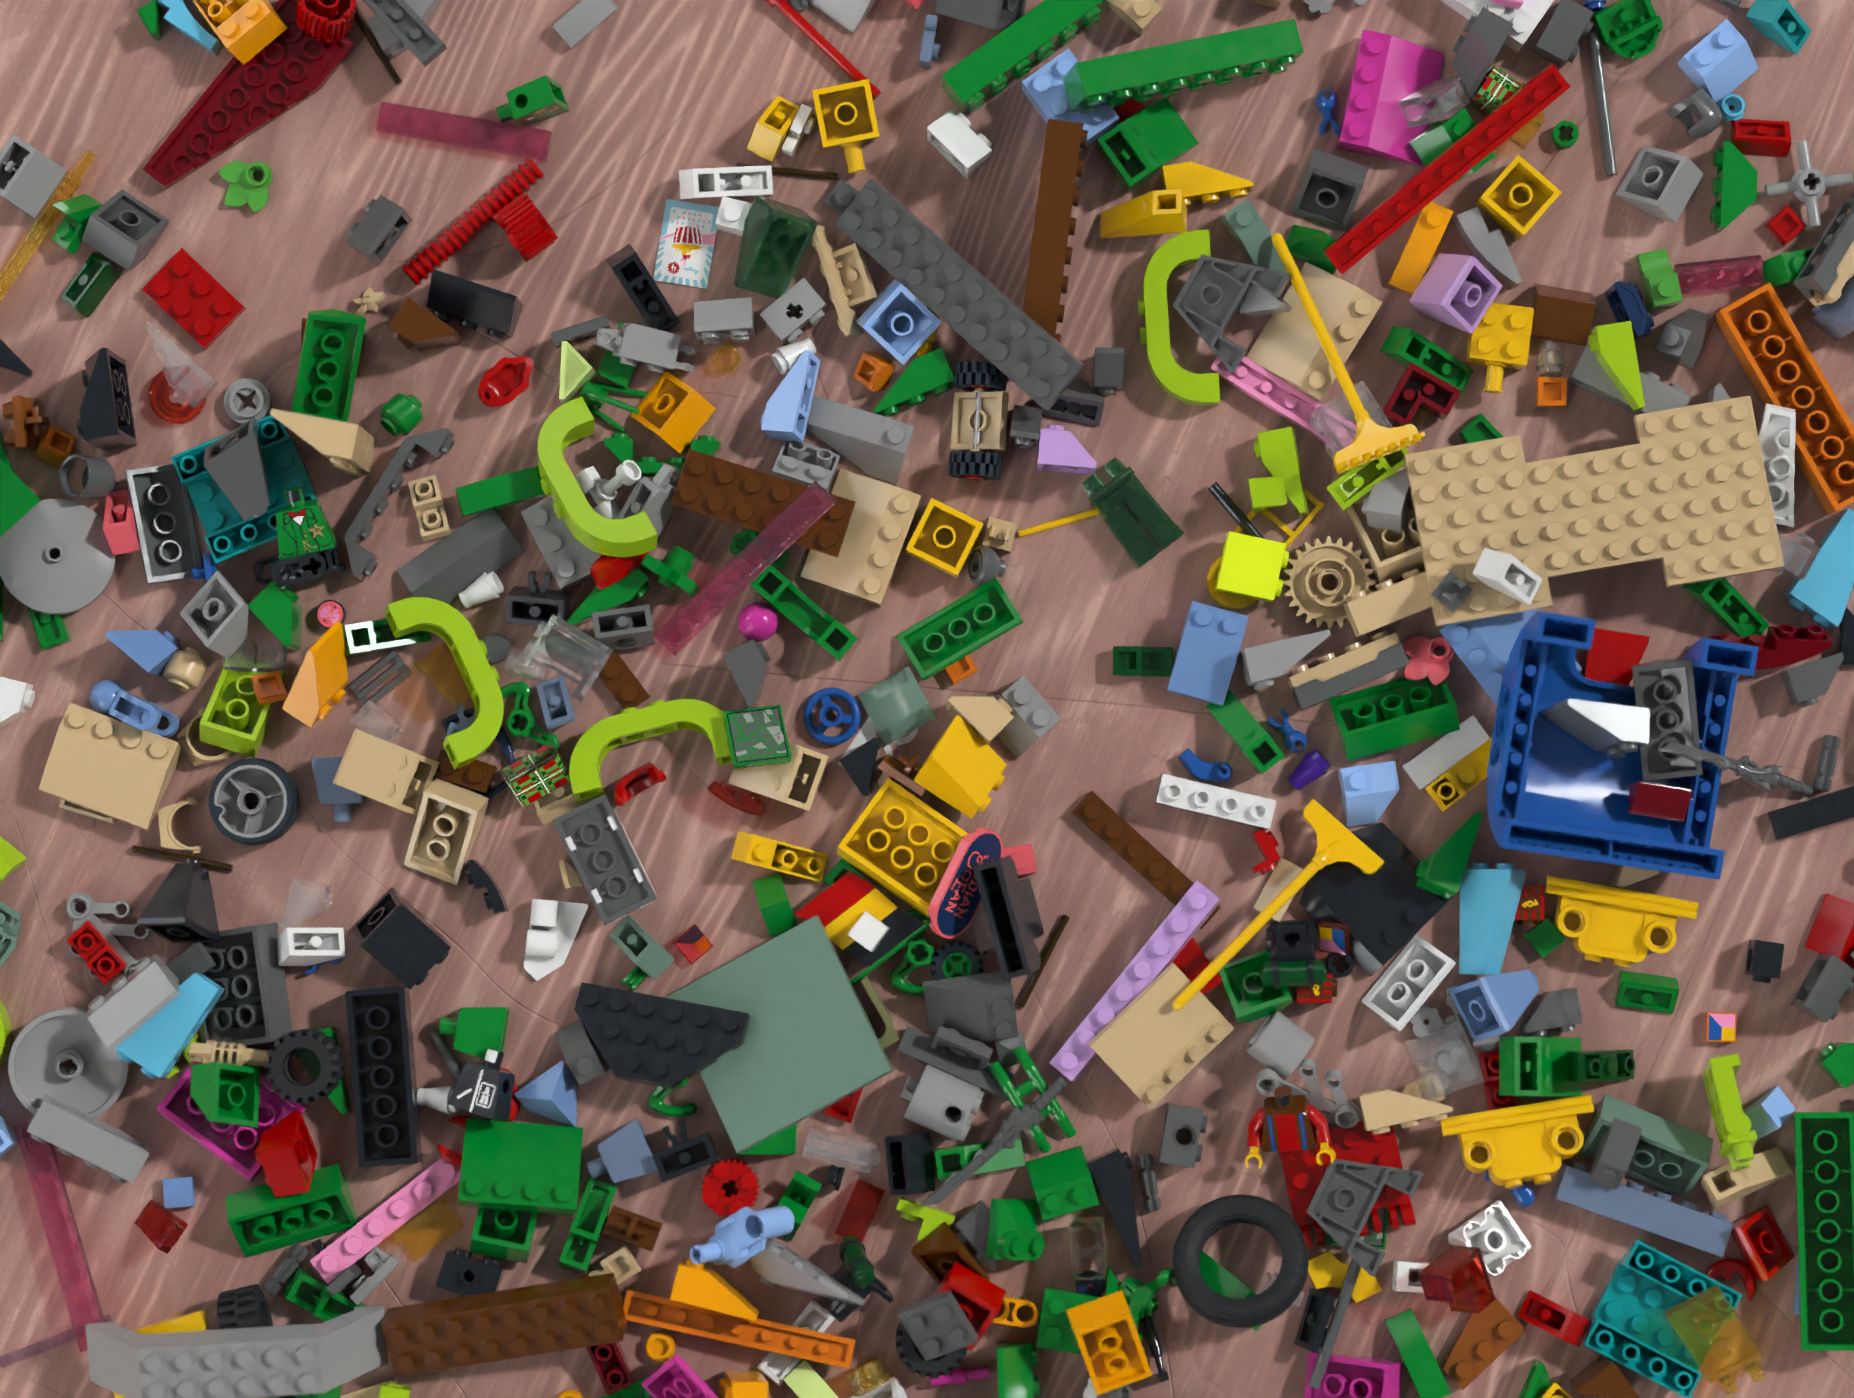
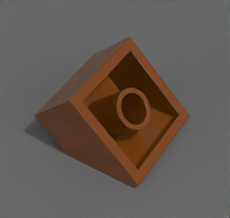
(421, 329)

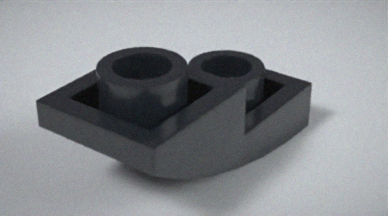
(481, 878)

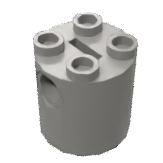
(932, 1098)

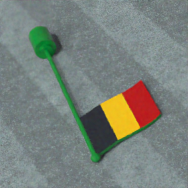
(844, 905)

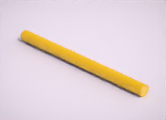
(1056, 523)

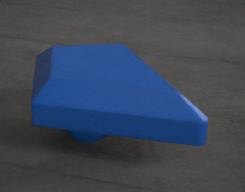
(207, 570)

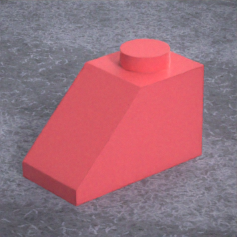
(120, 523)

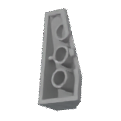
(864, 438)
(790, 1270)

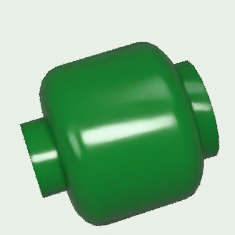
(401, 414)

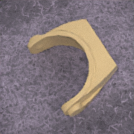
(187, 741)
(164, 821)

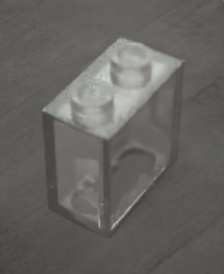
(1337, 422)

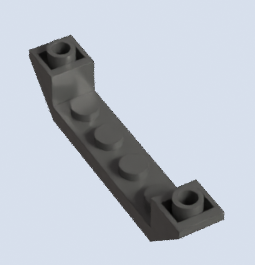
(434, 442)

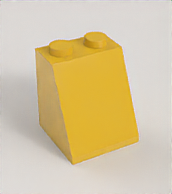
(962, 769)

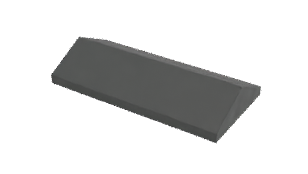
(163, 524)
(461, 558)
(1669, 693)

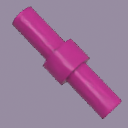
(960, 1376)

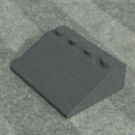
(255, 992)

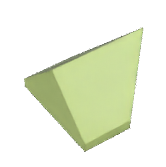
(573, 372)

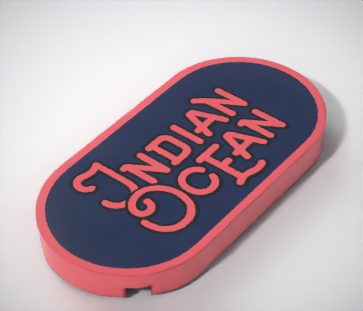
(958, 891)

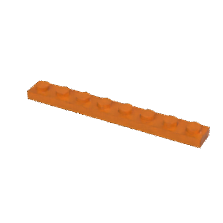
(735, 1330)

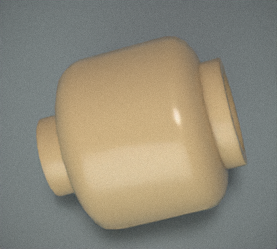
(185, 670)

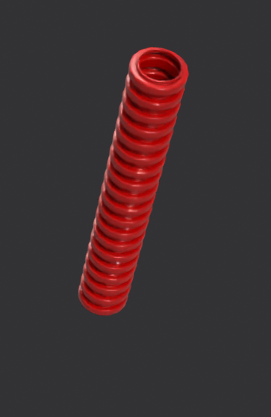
(472, 221)

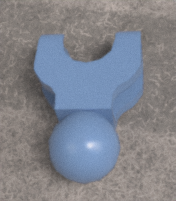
(110, 698)

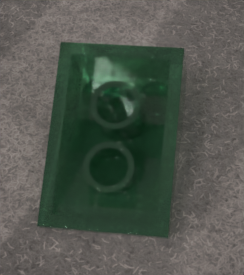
(772, 246)

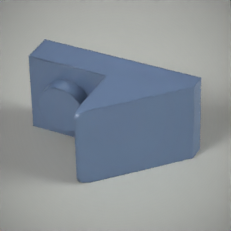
(556, 702)

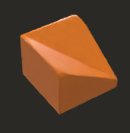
(874, 371)
(55, 446)

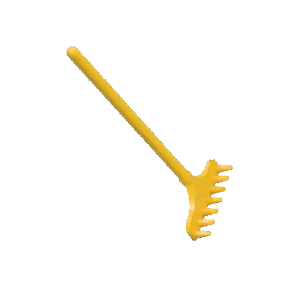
(1370, 439)
(1334, 845)

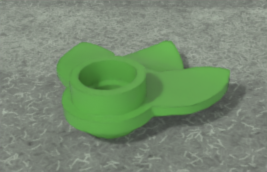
(244, 187)

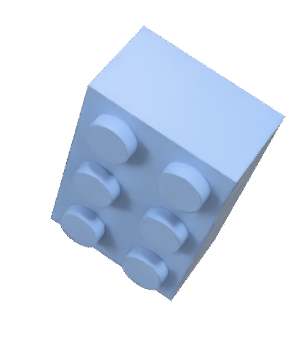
(1048, 96)

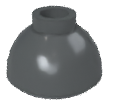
(985, 565)

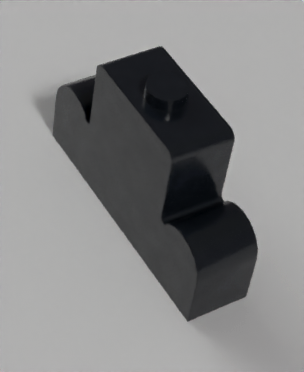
(1010, 916)

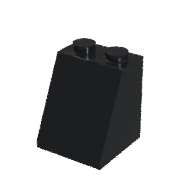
(401, 939)

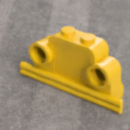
(1616, 920)
(1520, 1140)

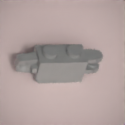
(645, 345)
(653, 497)

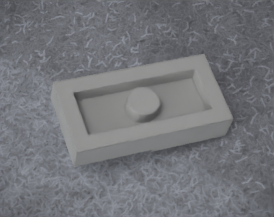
(382, 1265)

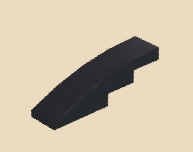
(1813, 813)

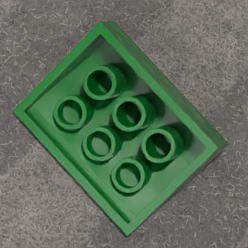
(520, 1166)

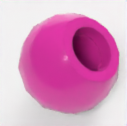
(757, 622)

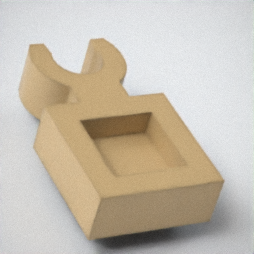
(620, 1263)

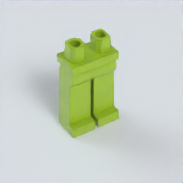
(1727, 1112)

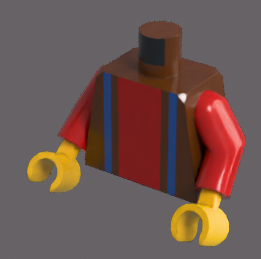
(1288, 1125)

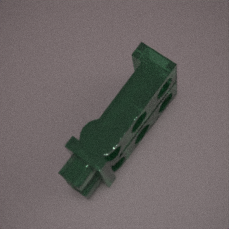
(1111, 504)

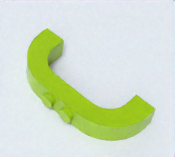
(1155, 335)
(600, 534)
(470, 656)
(638, 725)

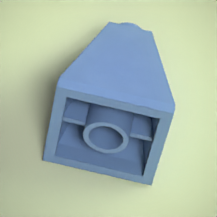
(1494, 1002)

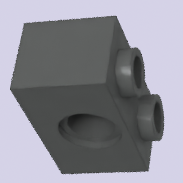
(624, 627)
(1176, 1118)

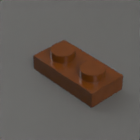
(622, 682)
(473, 776)

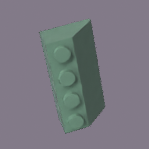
(1666, 1152)

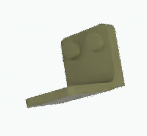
(890, 1035)

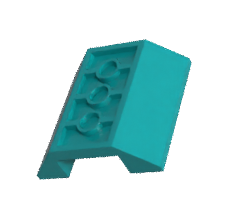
(225, 528)
(1632, 1319)

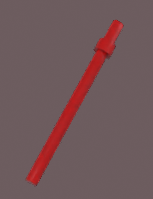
(822, 43)

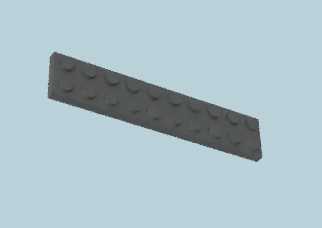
(959, 294)

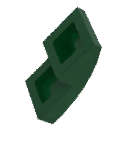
(1142, 661)

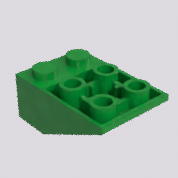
(1145, 143)
(1537, 1066)

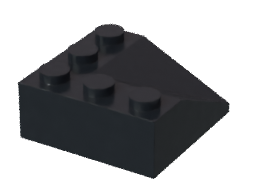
(106, 407)

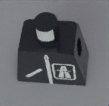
(485, 1088)

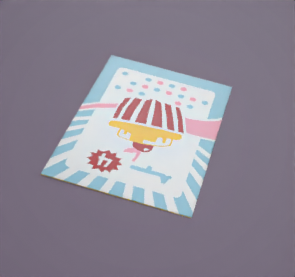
(686, 244)

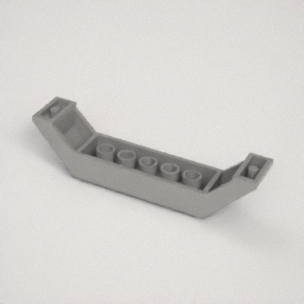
(237, 1360)

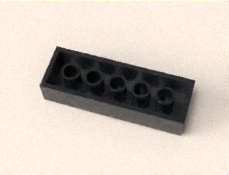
(384, 1076)

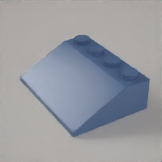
(1486, 646)

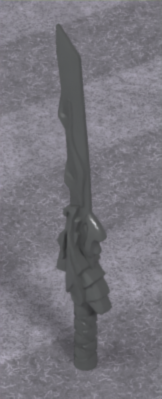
(1762, 777)
(1008, 1133)

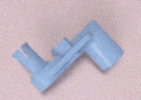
(743, 1236)

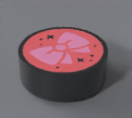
(329, 613)

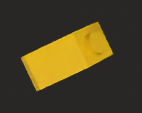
(773, 128)

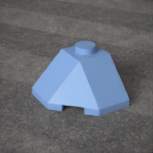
(1367, 791)

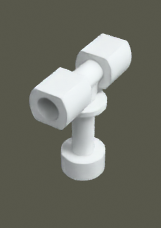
(604, 490)

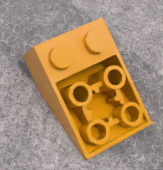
(242, 24)

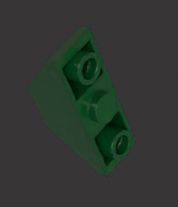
(1601, 1065)

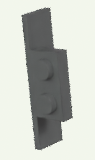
(954, 1055)

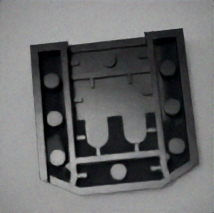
(1379, 907)

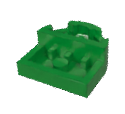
(1629, 27)

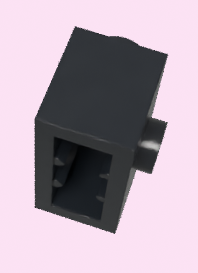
(910, 1163)
(468, 1274)

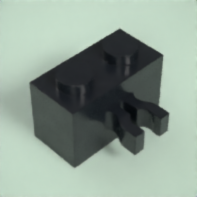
(535, 605)
(684, 1156)

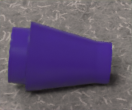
(1309, 769)

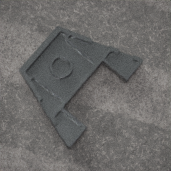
(1214, 295)
(1347, 1199)

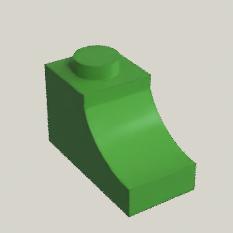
(1658, 280)

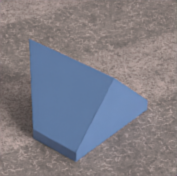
(552, 1095)

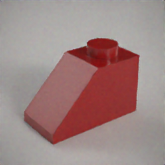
(1554, 1318)

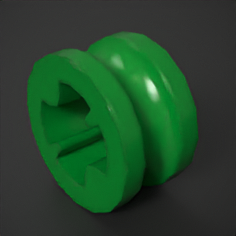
(1574, 135)
(634, 978)

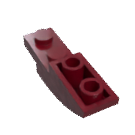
(1784, 644)
(611, 1365)

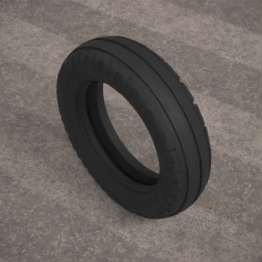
(1246, 1311)

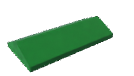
(328, 364)
(959, 629)

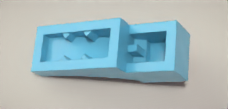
(183, 20)

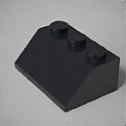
(473, 305)

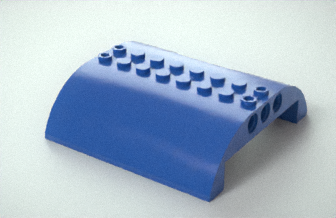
(1573, 801)

